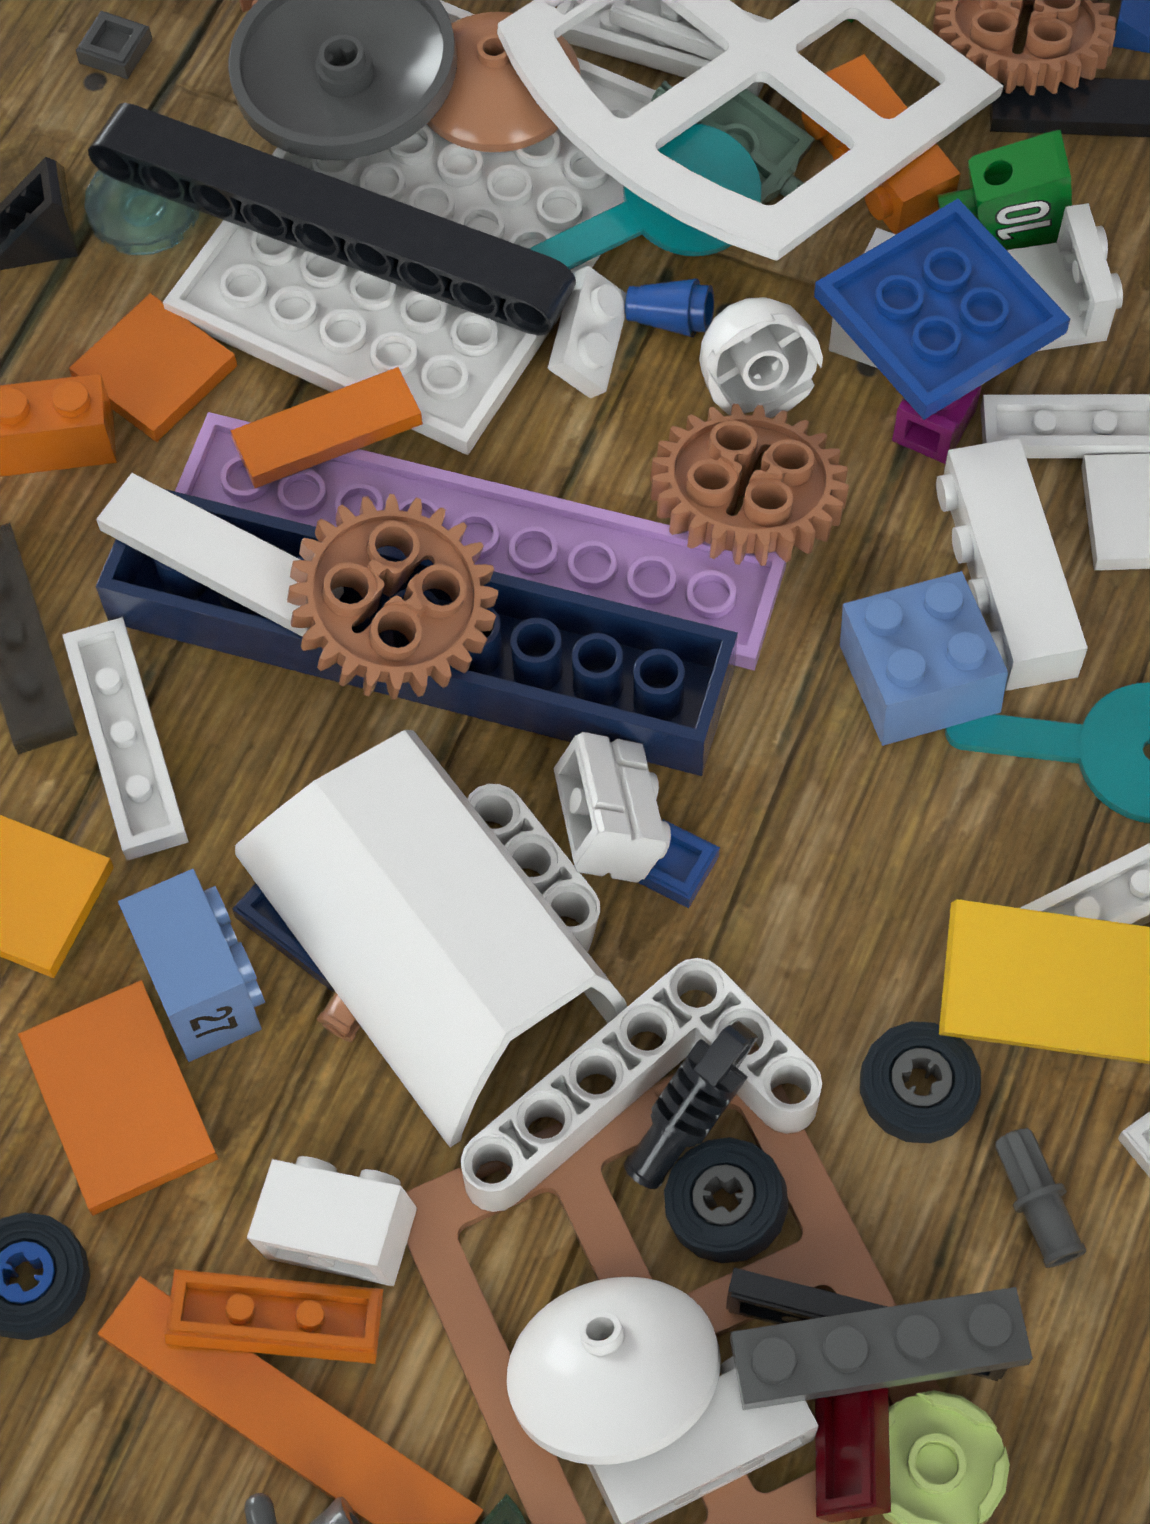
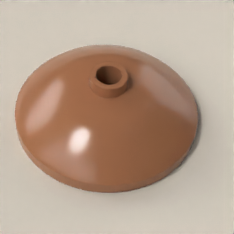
(488, 100)

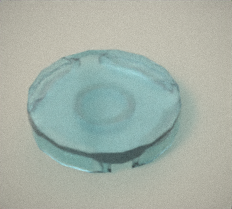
(135, 218)

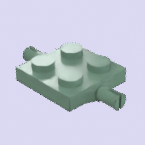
(766, 134)

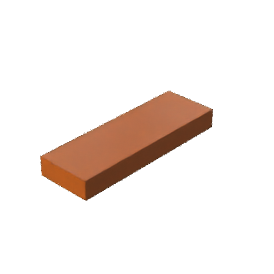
(326, 427)
(274, 1316)

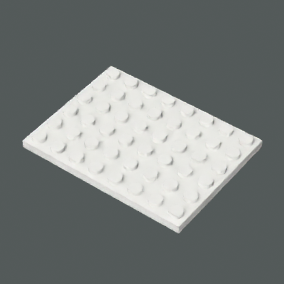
(349, 325)

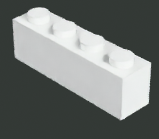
(1012, 562)

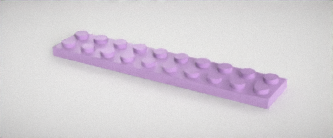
(520, 533)

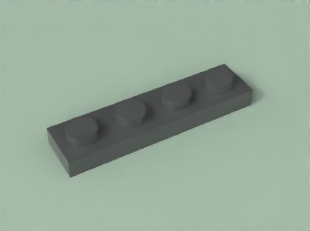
(880, 1348)

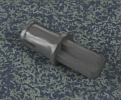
(1039, 1197)

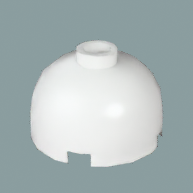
(759, 356)

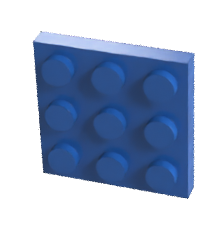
(941, 308)

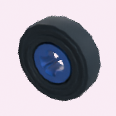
(60, 1288)

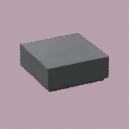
(114, 44)

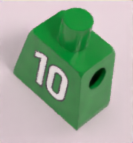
(1019, 190)

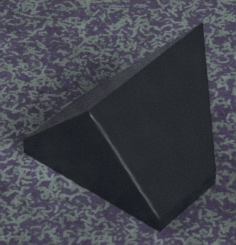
(37, 219)

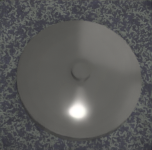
(341, 73)

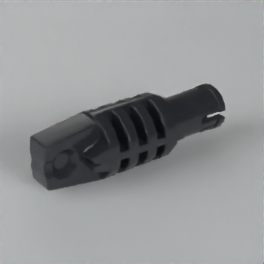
(691, 1103)

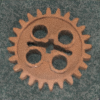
(1061, 42)
(785, 502)
(350, 559)

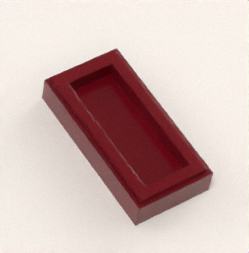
(852, 1455)

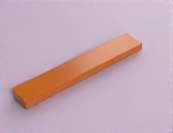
(285, 1420)

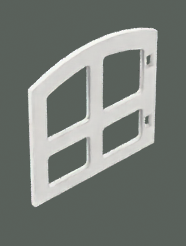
(752, 54)

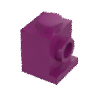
(939, 431)

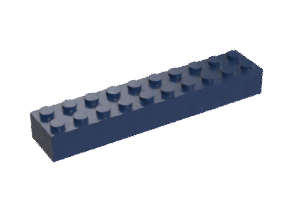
(548, 664)

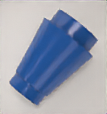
(672, 306)

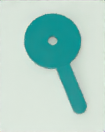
(700, 150)
(1104, 746)

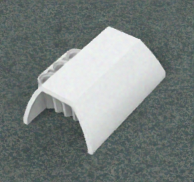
(430, 916)

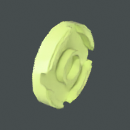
(944, 1461)

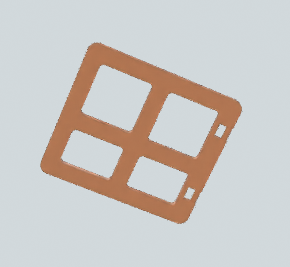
(824, 1258)

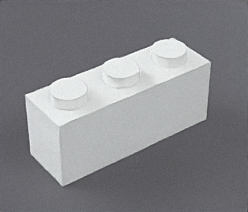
(708, 1456)

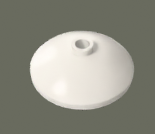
(620, 1393)

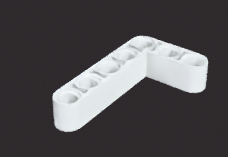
(633, 1074)

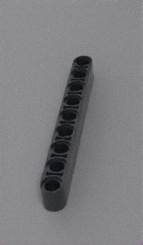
(333, 219)

